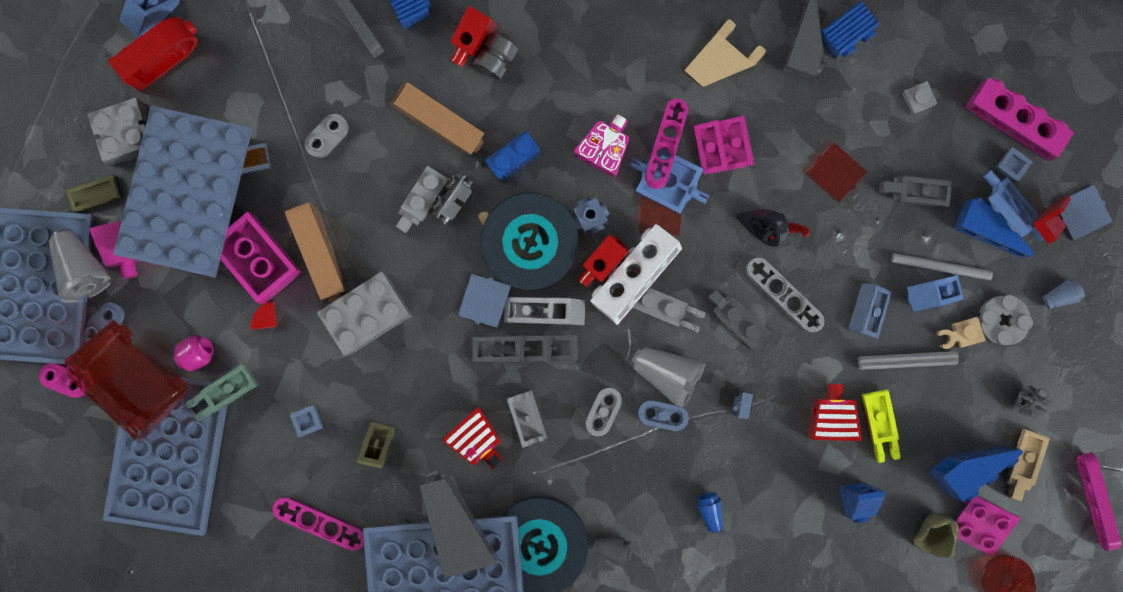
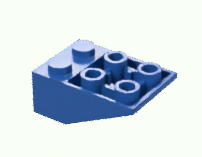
(966, 473)

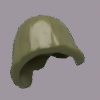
(941, 543)

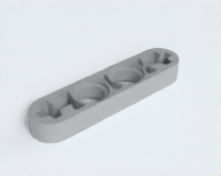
(783, 296)

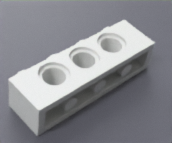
(617, 307)

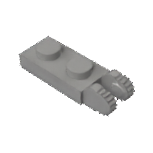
(667, 309)

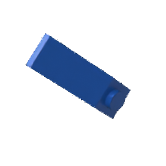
(987, 225)
(861, 501)

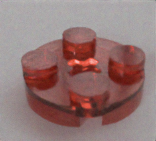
(1013, 566)

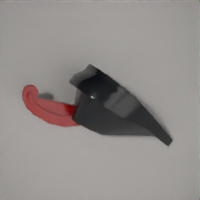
(770, 226)

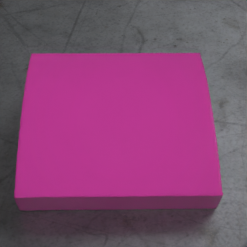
(724, 145)

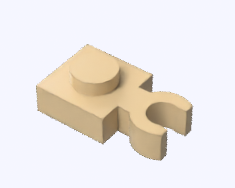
(964, 333)

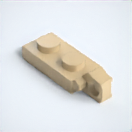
(1026, 470)

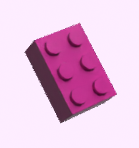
(257, 259)

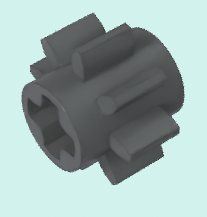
(1032, 402)

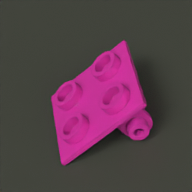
(985, 525)

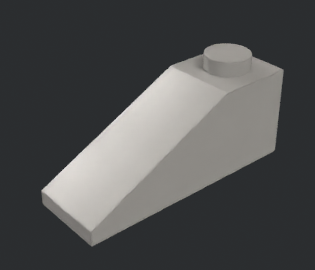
(545, 311)

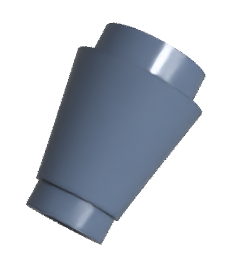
(1064, 294)

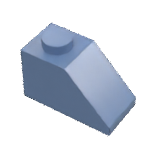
(144, 14)
(935, 293)

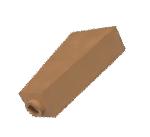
(437, 119)
(317, 251)

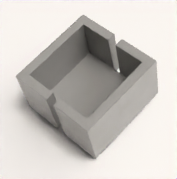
(119, 130)

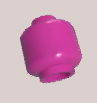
(193, 353)

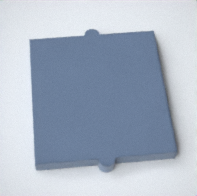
(1085, 213)
(484, 300)

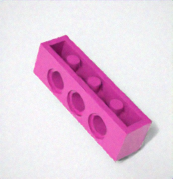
(1005, 119)

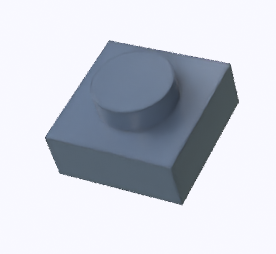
(1013, 165)
(742, 405)
(306, 421)

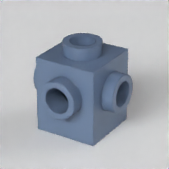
(590, 225)

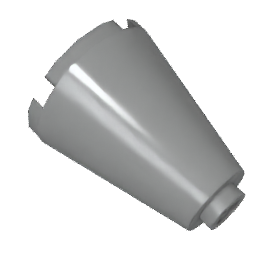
(75, 267)
(669, 373)

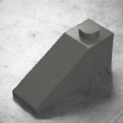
(807, 47)

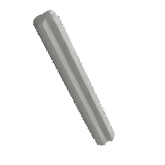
(908, 360)

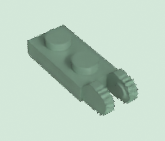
(224, 391)

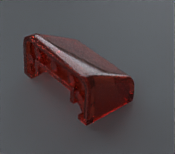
(124, 381)

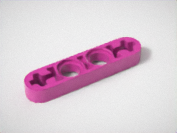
(666, 143)
(1098, 501)
(318, 527)

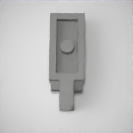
(421, 198)

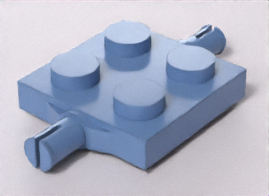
(679, 187)
(1013, 206)

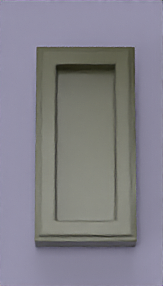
(94, 194)

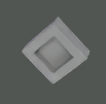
(919, 98)

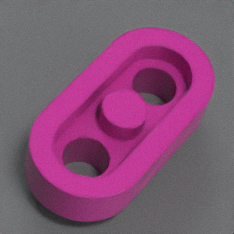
(61, 381)

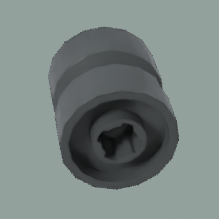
(496, 55)

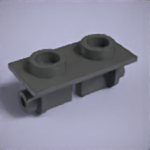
(456, 189)

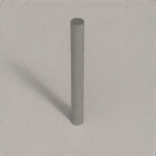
(941, 266)

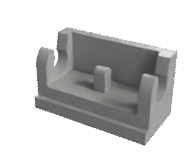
(527, 418)

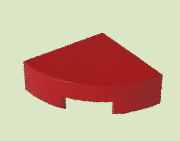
(264, 317)

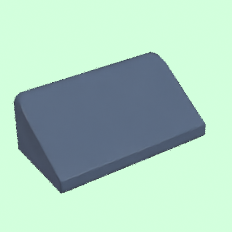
(870, 310)

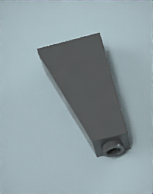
(454, 529)

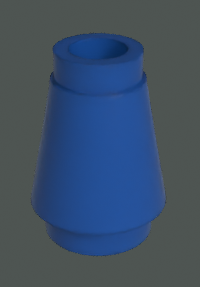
(711, 511)

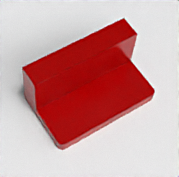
(1049, 222)

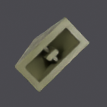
(376, 445)

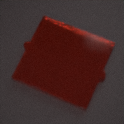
(836, 172)
(653, 213)

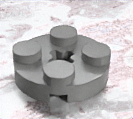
(1019, 321)

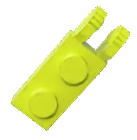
(881, 423)

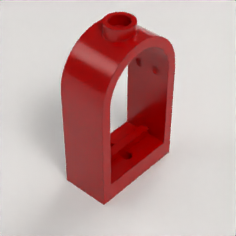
(155, 52)

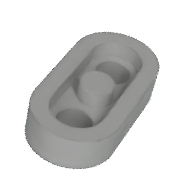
(328, 137)
(603, 411)

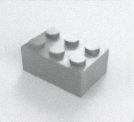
(364, 314)

